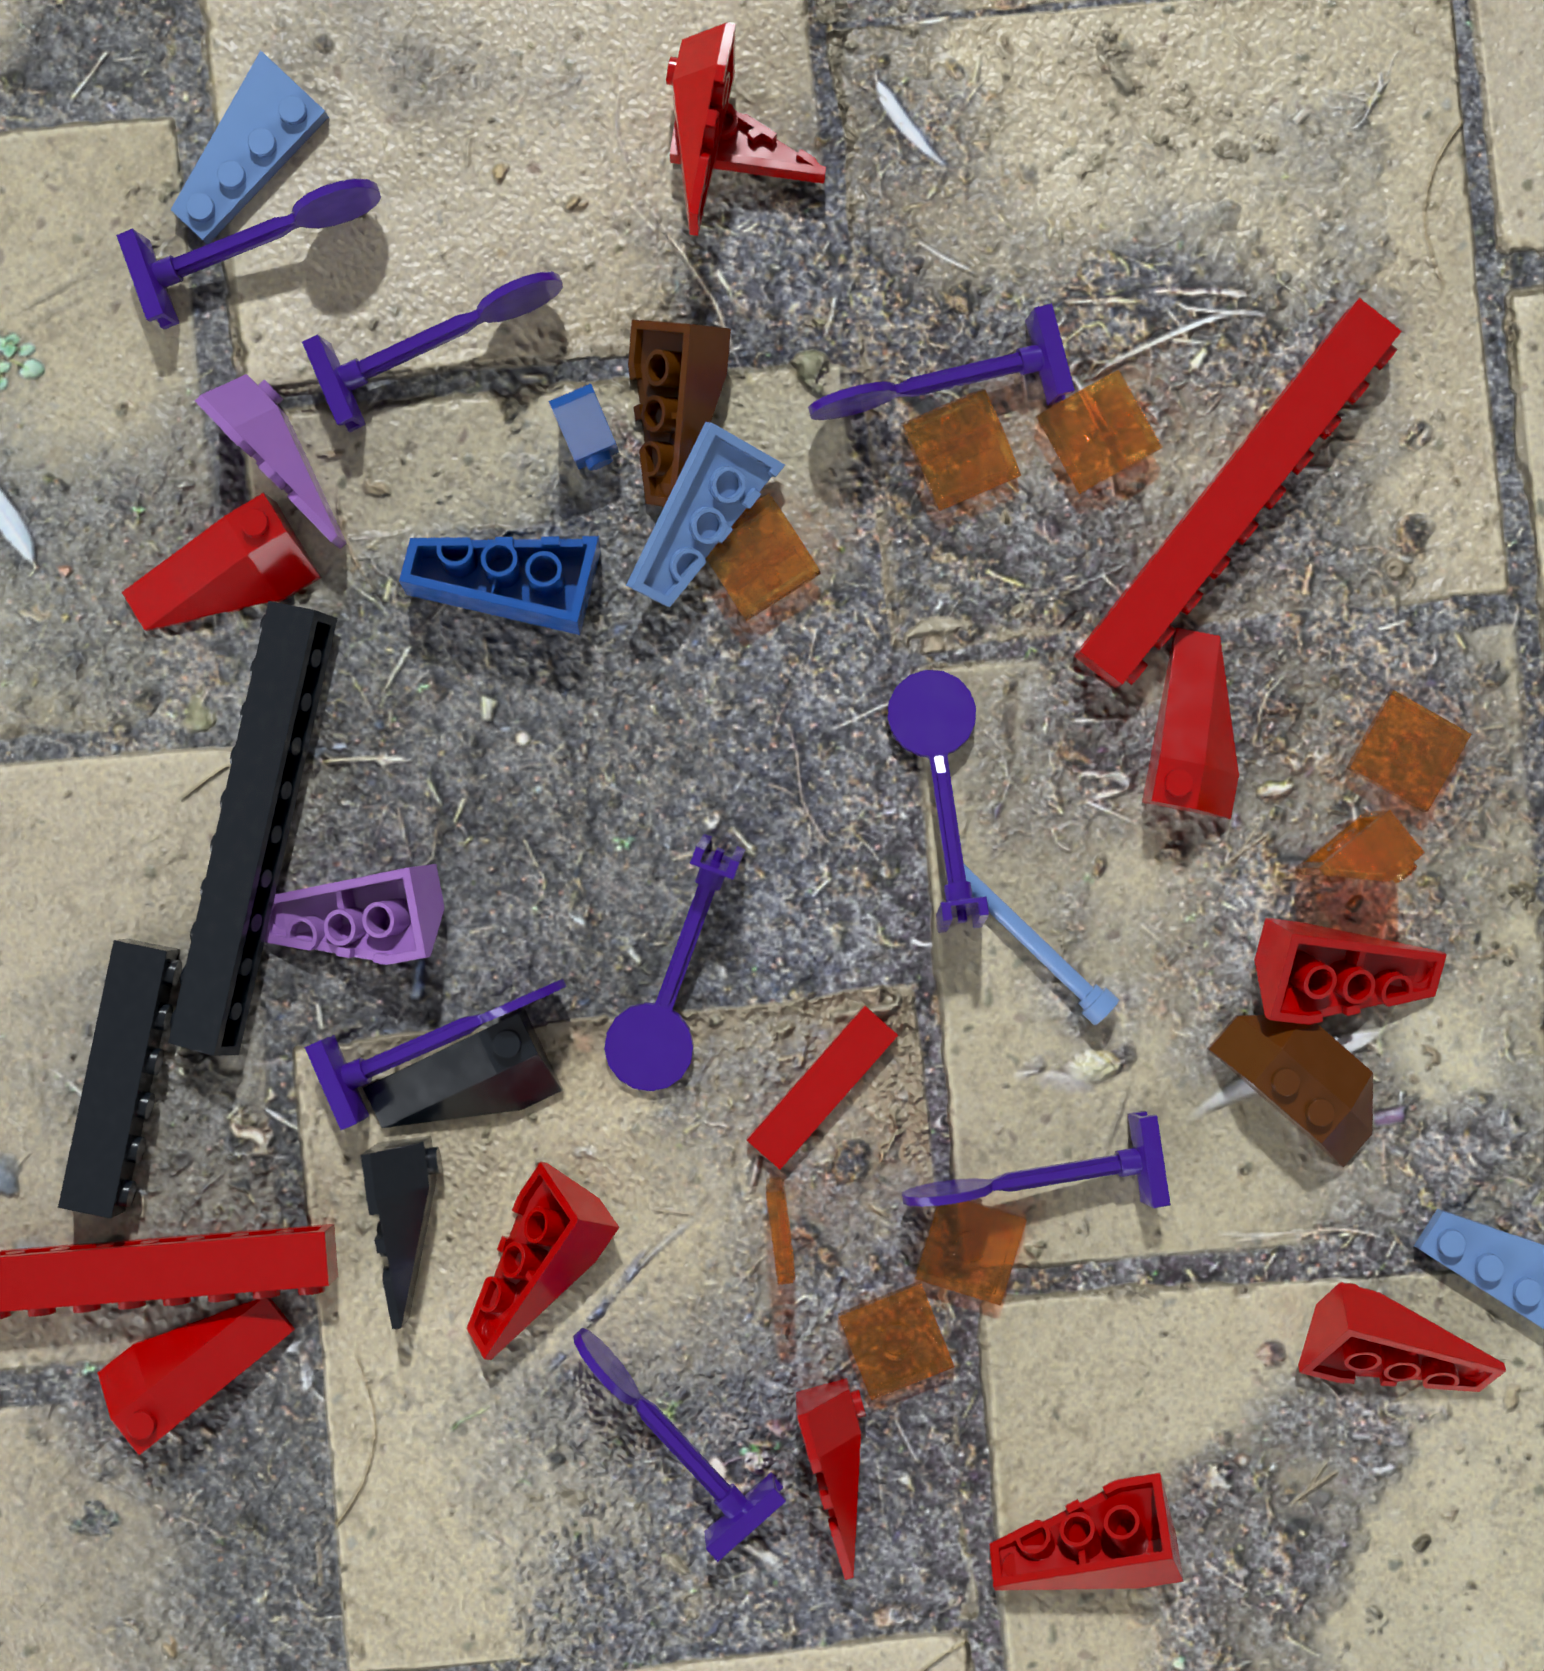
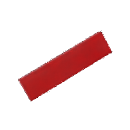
(822, 1087)

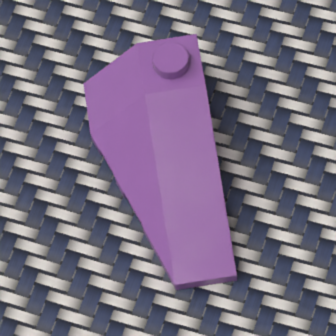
(259, 426)
(369, 917)

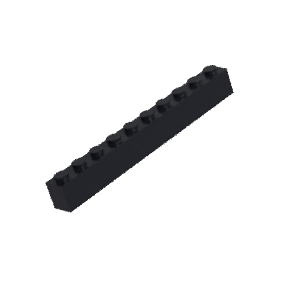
(252, 829)

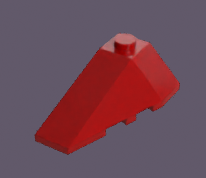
(701, 94)
(228, 567)
(1328, 971)
(551, 1245)
(1374, 1336)
(178, 1371)
(1102, 1543)

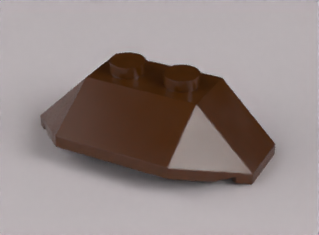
(1303, 1078)

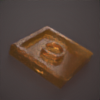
(1408, 751)
(780, 1230)
(970, 1249)
(895, 1340)

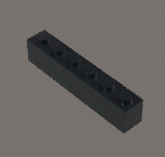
(120, 1078)

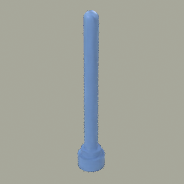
(1095, 1001)

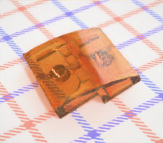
(1099, 432)
(961, 449)
(761, 559)

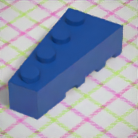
(506, 577)

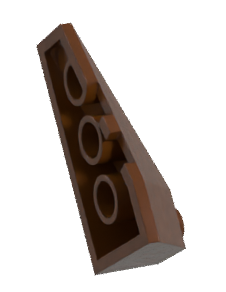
(678, 385)

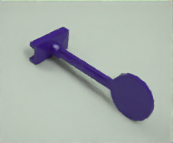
(317, 209)
(500, 305)
(1043, 356)
(932, 718)
(649, 1041)
(342, 1079)
(1143, 1160)
(740, 1511)

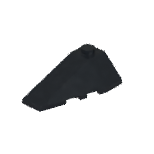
(478, 1076)

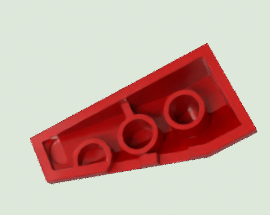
(1194, 743)
(833, 1442)

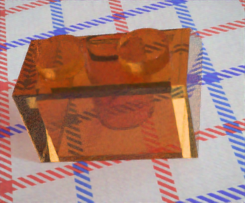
(1366, 850)

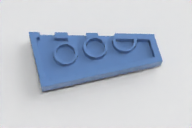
(250, 145)
(707, 499)
(1490, 1259)

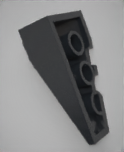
(401, 1190)

